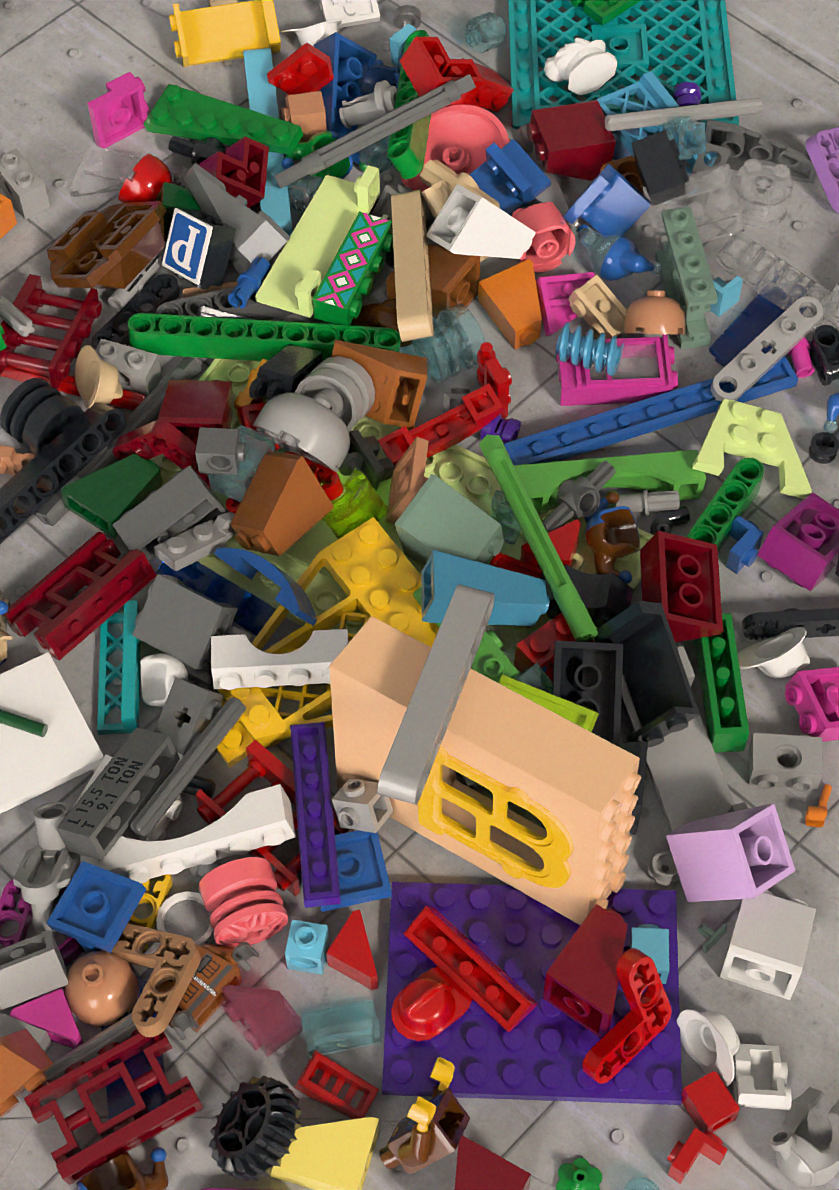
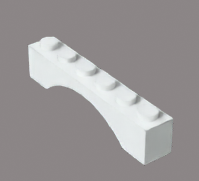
(254, 822)

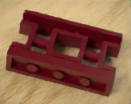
(109, 587)
(128, 1127)

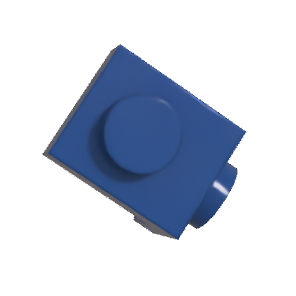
(748, 544)

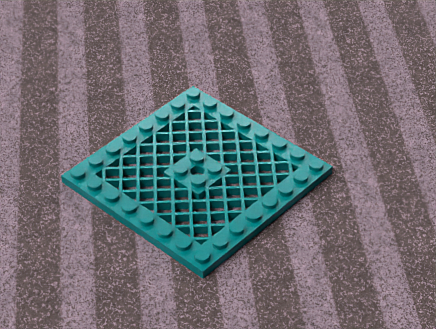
(632, 60)

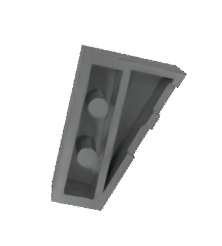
(169, 512)

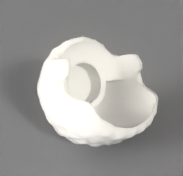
(157, 677)

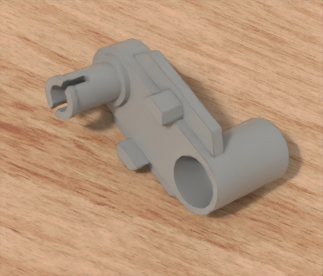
(47, 865)

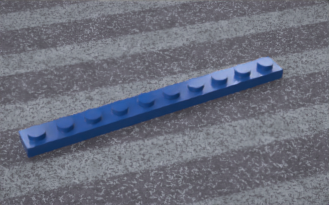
(639, 418)

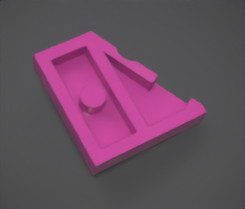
(553, 298)

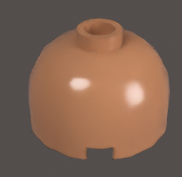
(655, 315)
(101, 988)

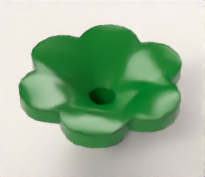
(579, 1168)

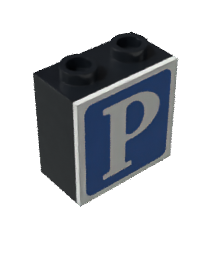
(198, 247)

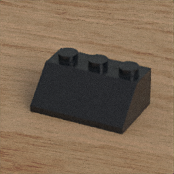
(593, 679)

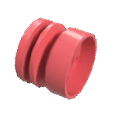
(243, 901)

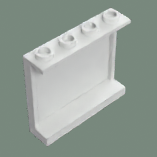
(34, 762)

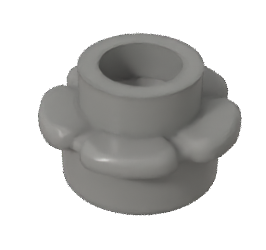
(655, 868)

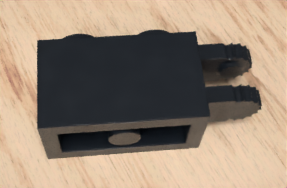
(284, 372)

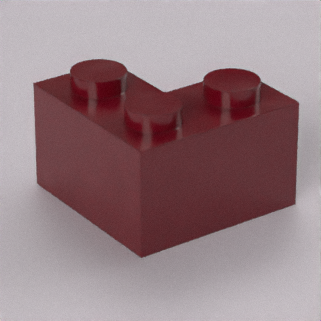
(241, 169)

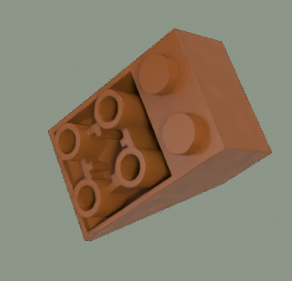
(396, 379)

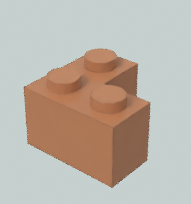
(306, 111)

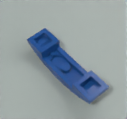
(291, 594)

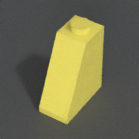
(330, 1155)

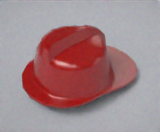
(429, 1005)

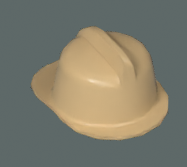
(96, 378)

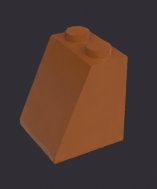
(452, 279)
(279, 505)

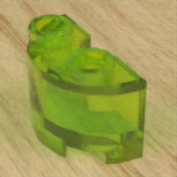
(355, 506)

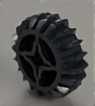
(255, 1128)

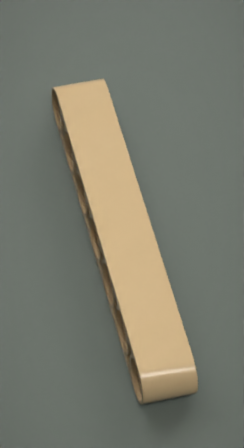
(411, 266)

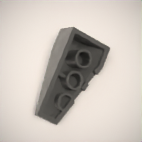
(747, 144)
(255, 233)

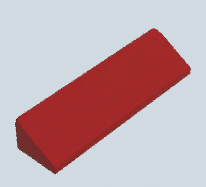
(470, 968)

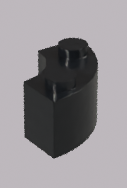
(601, 594)

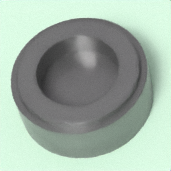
(407, 15)

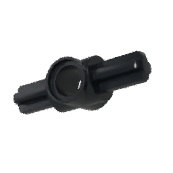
(196, 151)

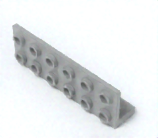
(685, 767)

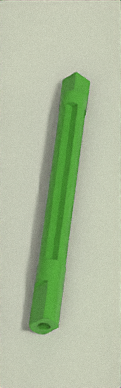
(538, 540)

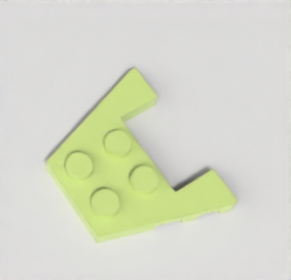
(753, 434)

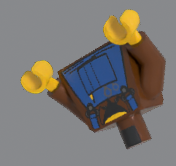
(429, 1128)

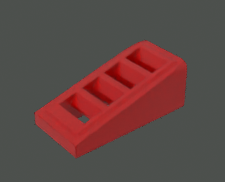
(330, 1099)

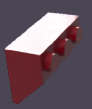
(685, 581)

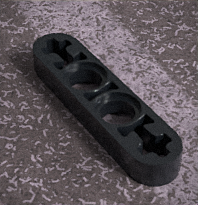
(148, 294)

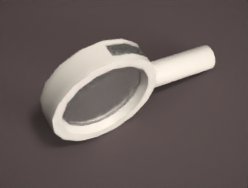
(184, 916)

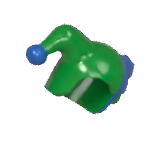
(317, 141)

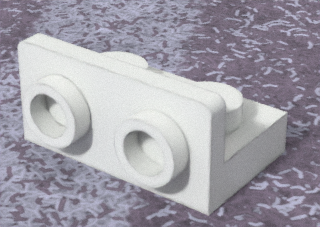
(350, 11)

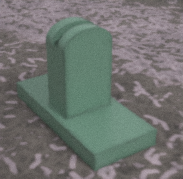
(711, 935)

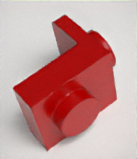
(685, 1154)

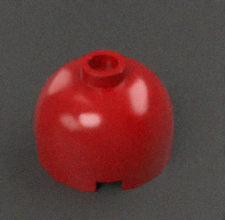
(146, 181)

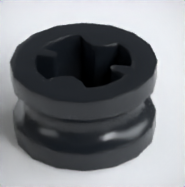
(826, 439)

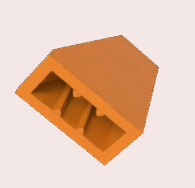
(513, 303)

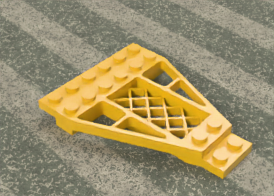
(377, 584)

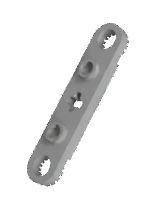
(780, 335)

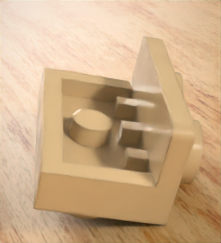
(599, 308)

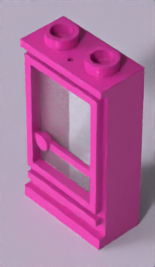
(640, 375)

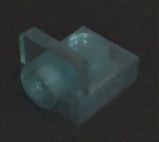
(504, 515)

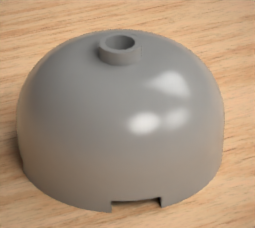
(305, 428)

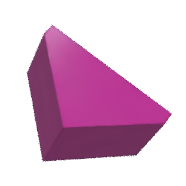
(52, 1015)

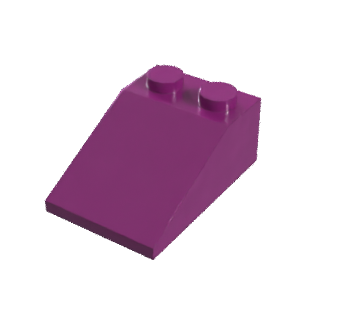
(804, 542)

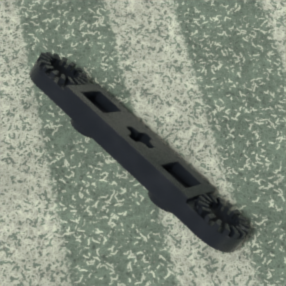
(815, 621)

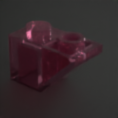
(264, 1014)

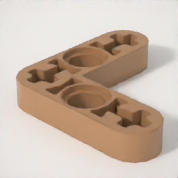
(165, 968)

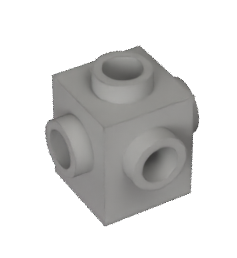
(360, 806)

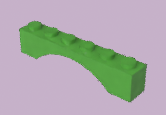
(640, 472)

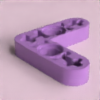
(824, 154)

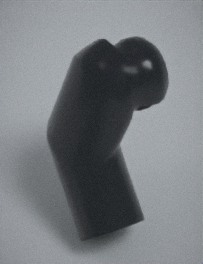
(666, 519)

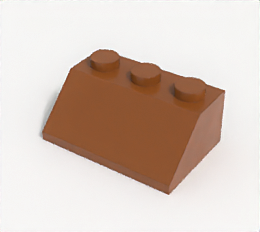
(20, 1067)

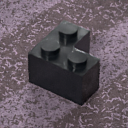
(660, 167)

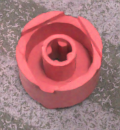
(551, 239)

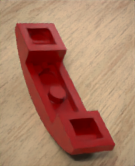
(448, 428)

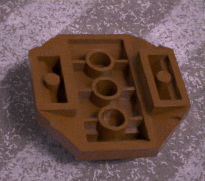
(108, 246)

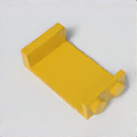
(224, 31)

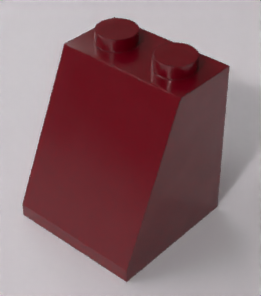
(571, 139)
(197, 405)
(584, 974)
(484, 1170)

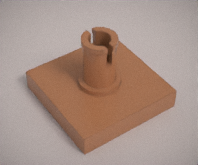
(407, 479)

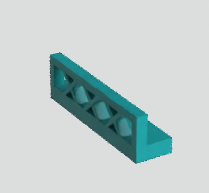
(128, 672)

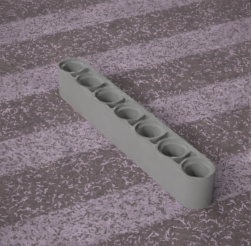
(436, 695)

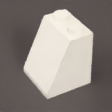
(478, 228)
(769, 944)

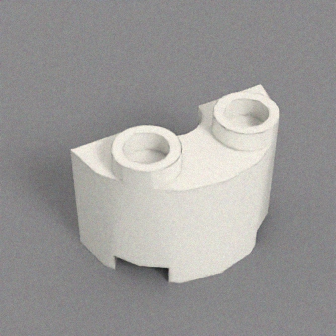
(761, 1078)

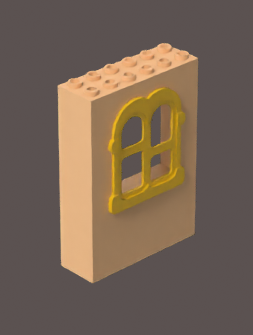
(513, 748)

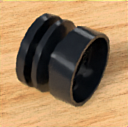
(37, 414)

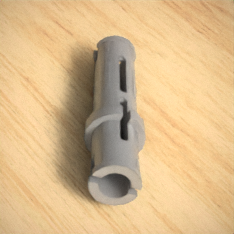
(122, 296)

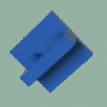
(510, 177)
(360, 869)
(96, 907)

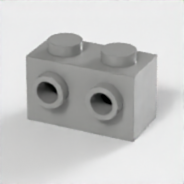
(30, 970)

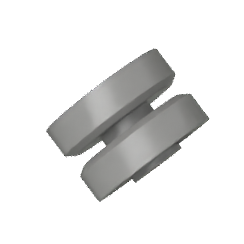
(343, 385)

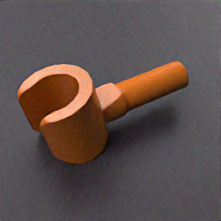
(815, 815)

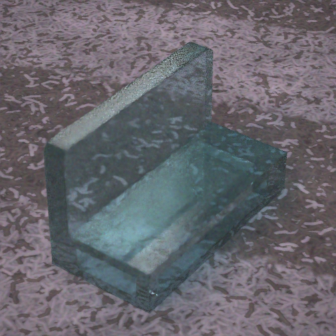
(341, 1028)

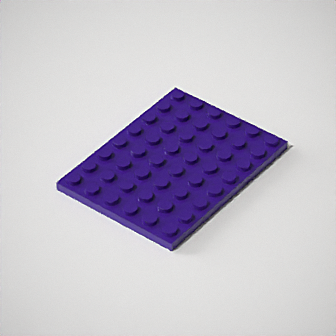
(547, 1048)

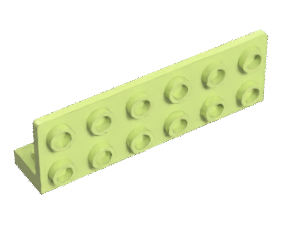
(316, 241)

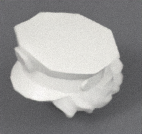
(583, 65)

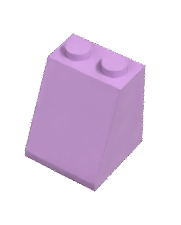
(731, 854)

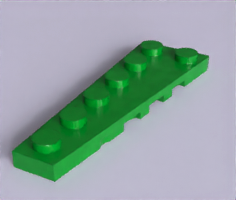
(198, 116)

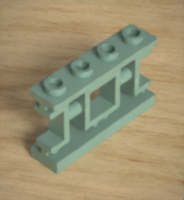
(686, 275)

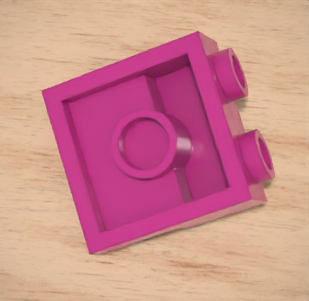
(119, 110)
(816, 701)

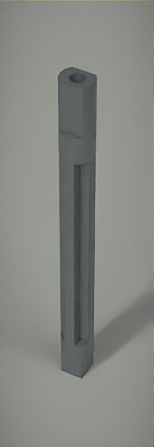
(376, 130)
(144, 414)

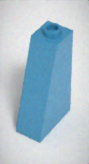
(517, 599)

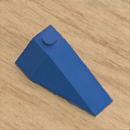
(349, 68)

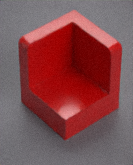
(710, 1103)

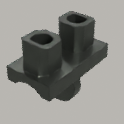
(363, 457)

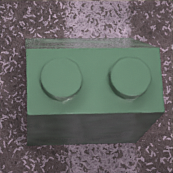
(447, 523)

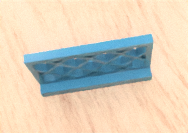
(653, 97)

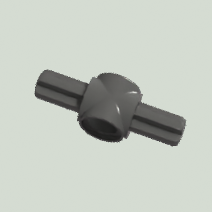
(579, 497)

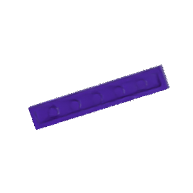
(315, 815)

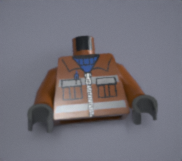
(204, 992)

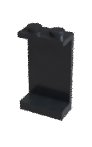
(651, 671)

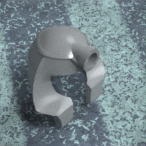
(796, 1152)

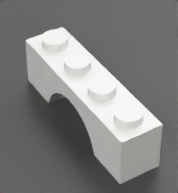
(241, 665)

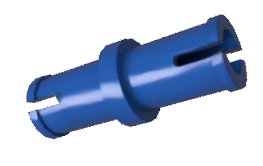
(249, 282)

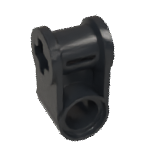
(825, 353)

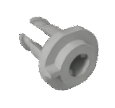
(370, 106)

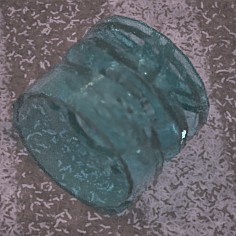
(453, 345)

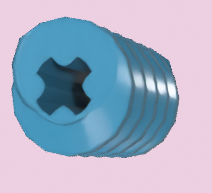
(589, 349)

